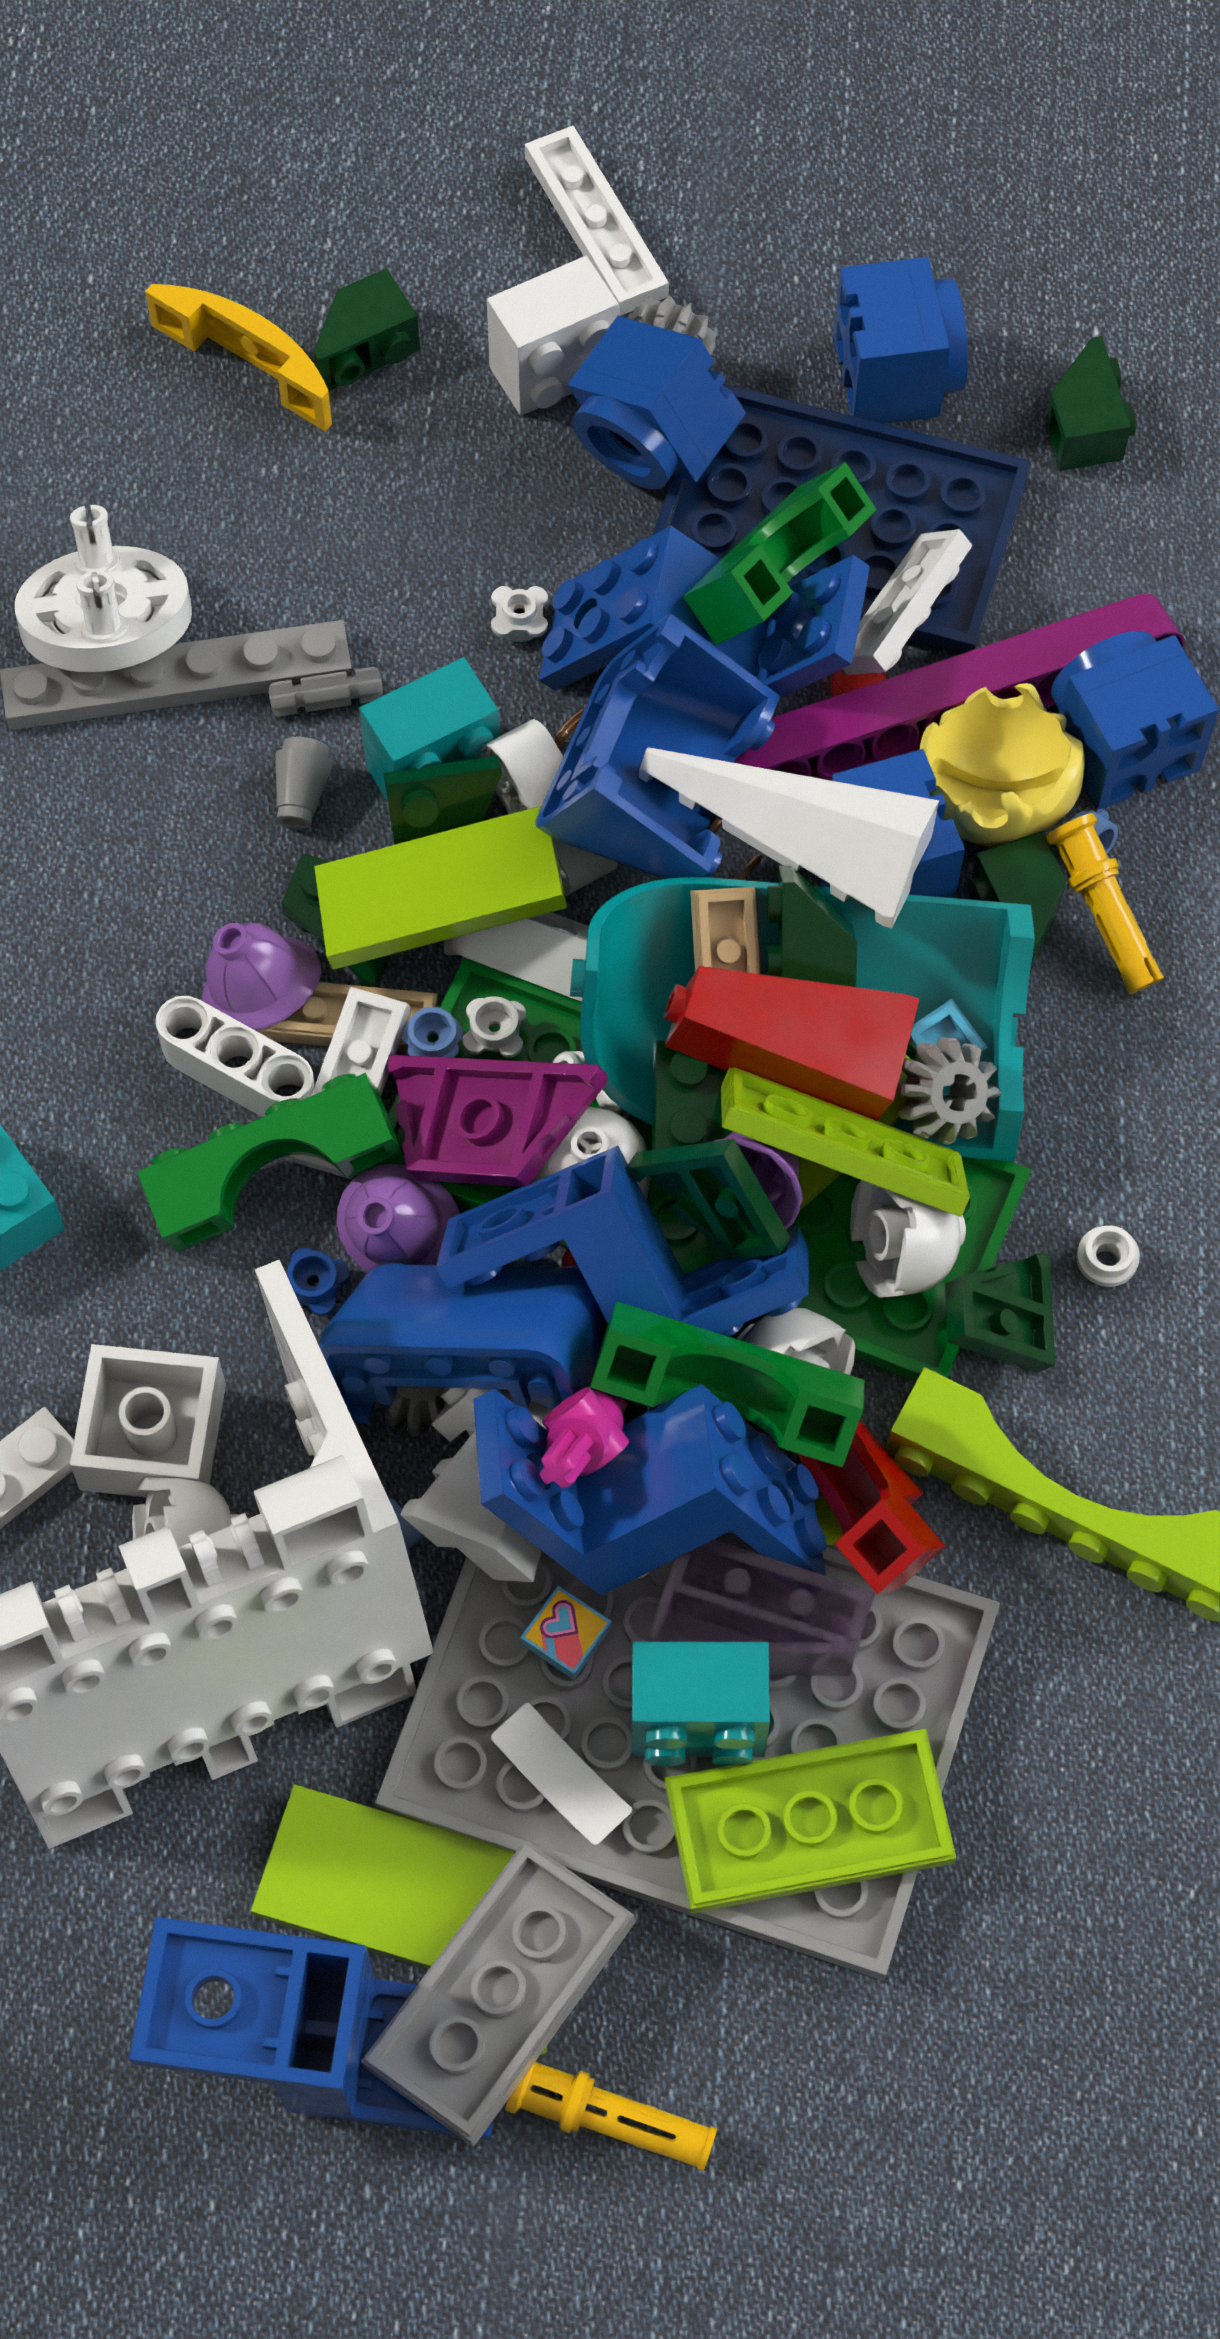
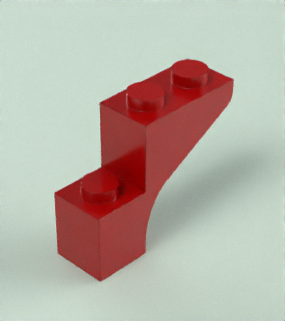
(874, 1508)

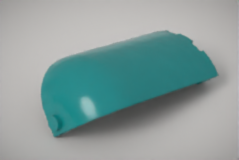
(934, 952)

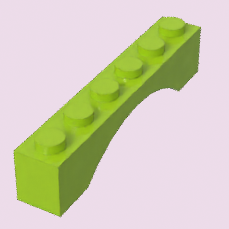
(955, 1438)

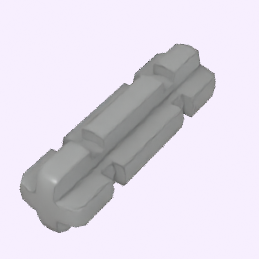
(325, 691)

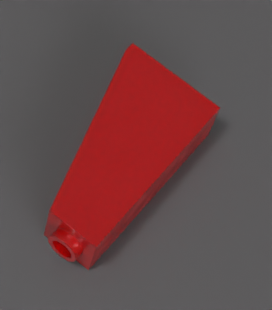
(796, 1032)

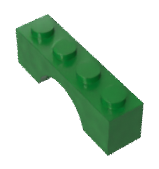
(755, 573)
(198, 1188)
(789, 1398)

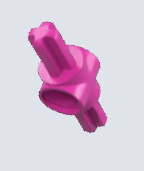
(583, 1435)

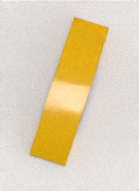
(196, 315)

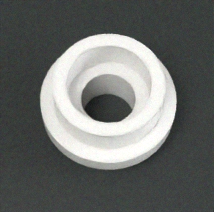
(1114, 1241)

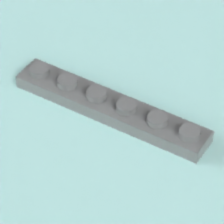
(176, 677)

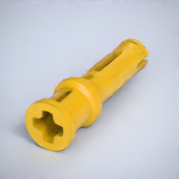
(1095, 878)
(692, 2139)

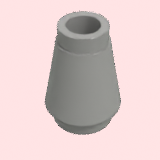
(300, 780)

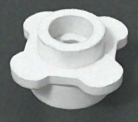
(520, 626)
(494, 1011)

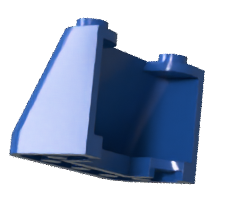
(665, 695)
(514, 1332)

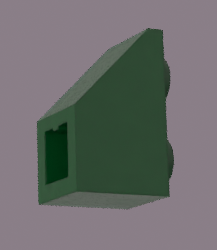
(365, 330)
(1087, 413)
(1021, 874)
(812, 934)

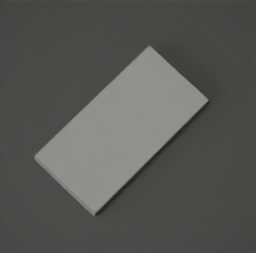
(498, 1992)

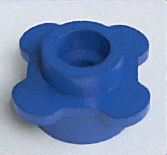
(331, 1274)

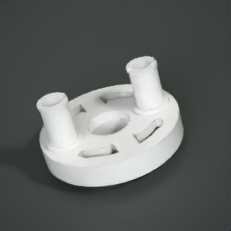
(102, 603)

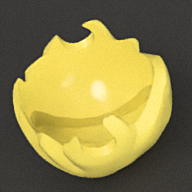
(1004, 766)

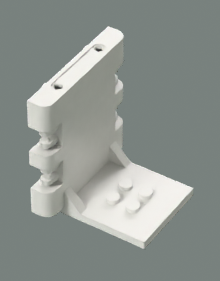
(220, 1632)

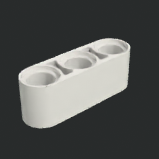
(528, 768)
(530, 949)
(222, 1039)

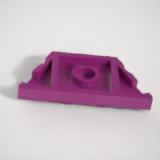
(487, 1116)

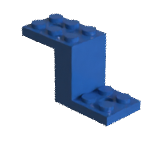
(634, 590)
(619, 1250)
(674, 1487)
(296, 2020)

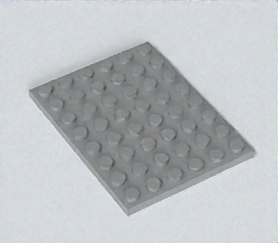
(448, 1773)

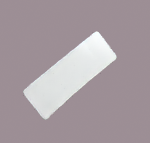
(560, 1774)

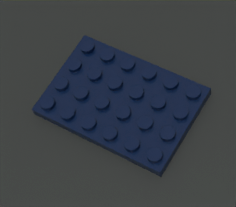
(909, 476)

